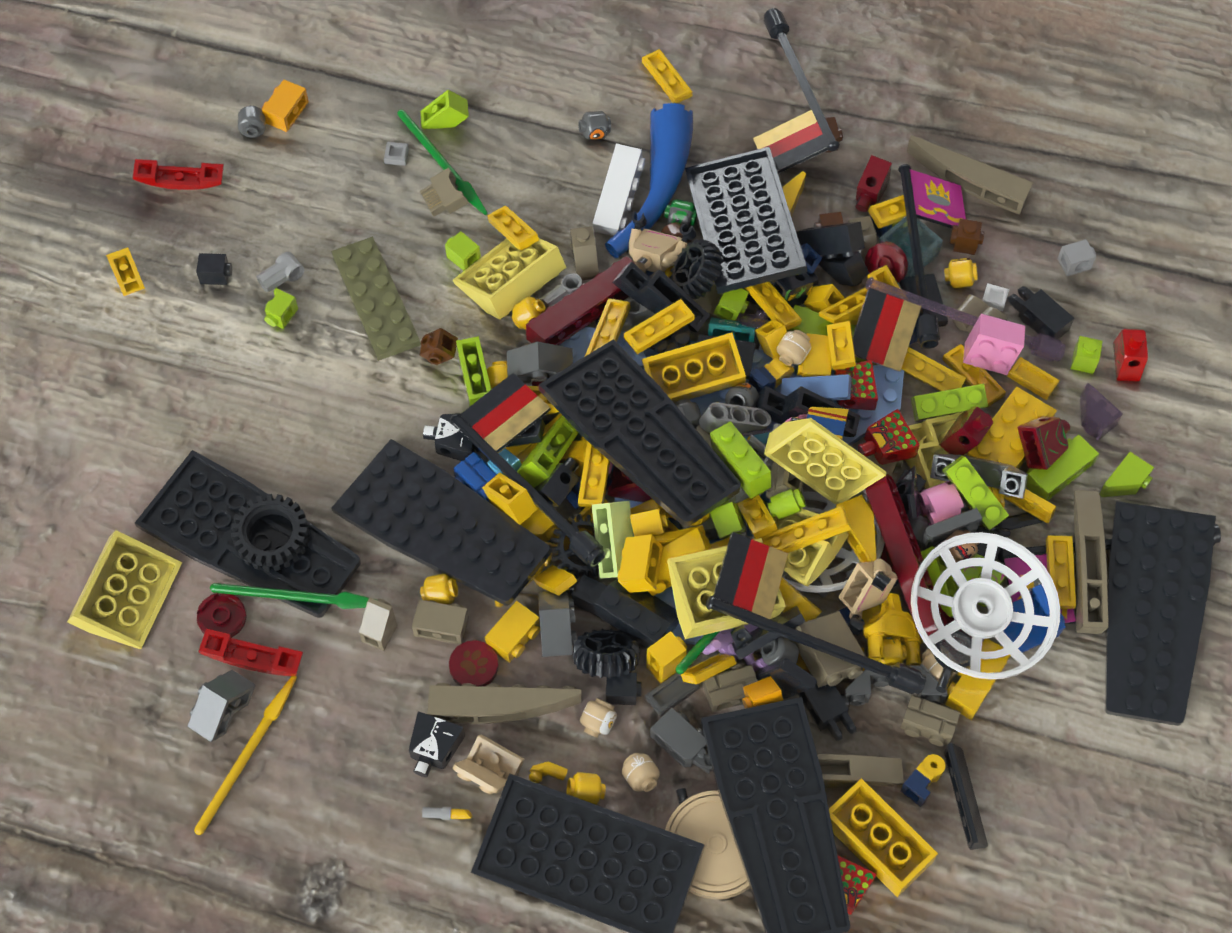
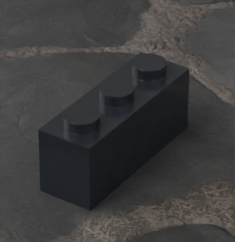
(833, 239)

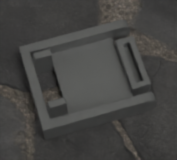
(938, 532)

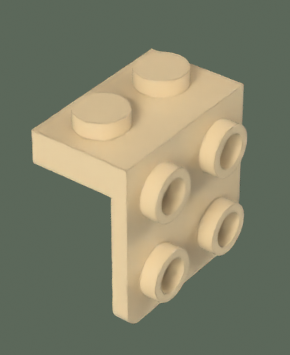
(488, 765)

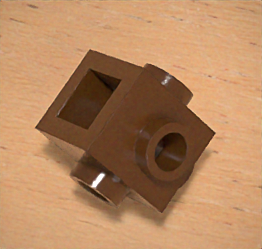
(438, 346)

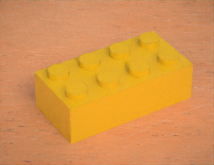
(697, 368)
(1003, 439)
(880, 838)

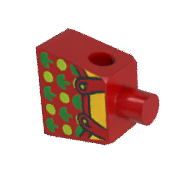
(863, 387)
(889, 440)
(855, 882)

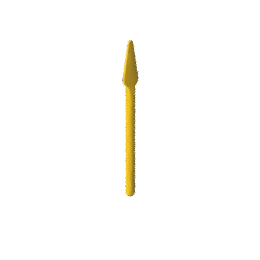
(270, 714)

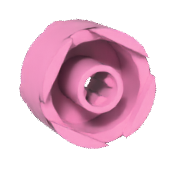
(940, 502)

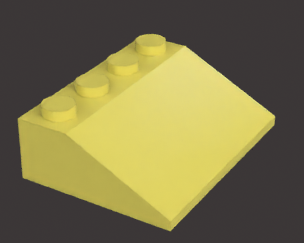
(510, 275)
(821, 460)
(693, 582)
(125, 591)

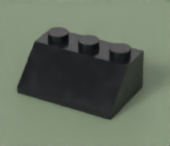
(636, 613)

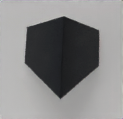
(909, 493)

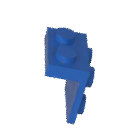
(1037, 633)

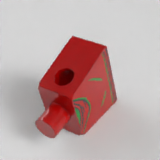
(1130, 346)

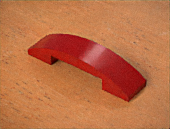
(178, 177)
(250, 655)

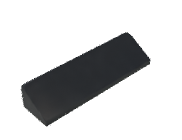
(965, 797)

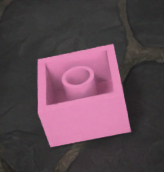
(994, 344)

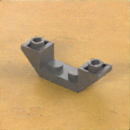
(998, 475)
(860, 689)

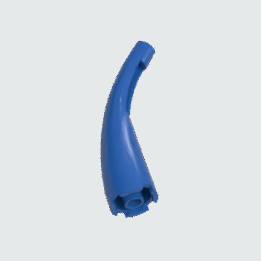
(669, 150)

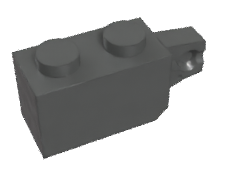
(682, 740)

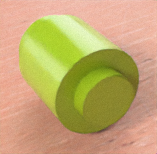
(786, 503)

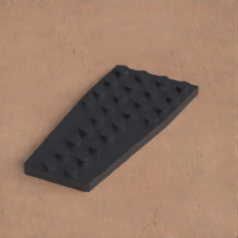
(641, 432)
(196, 519)
(442, 524)
(1155, 609)
(779, 815)

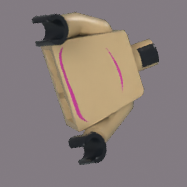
(655, 249)
(867, 588)

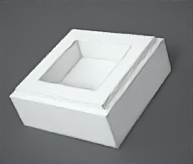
(995, 296)

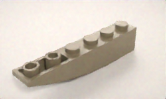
(974, 176)
(1090, 564)
(497, 704)
(849, 769)

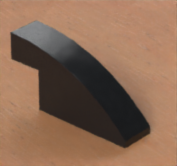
(657, 292)
(797, 403)

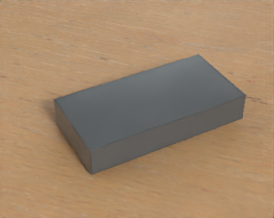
(670, 694)

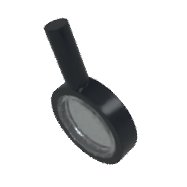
(955, 656)

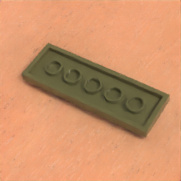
(375, 298)

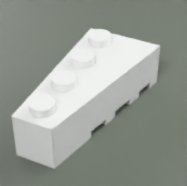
(619, 190)

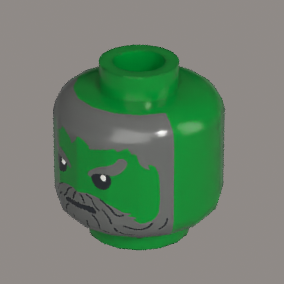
(681, 212)

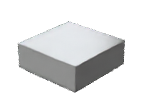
(396, 153)

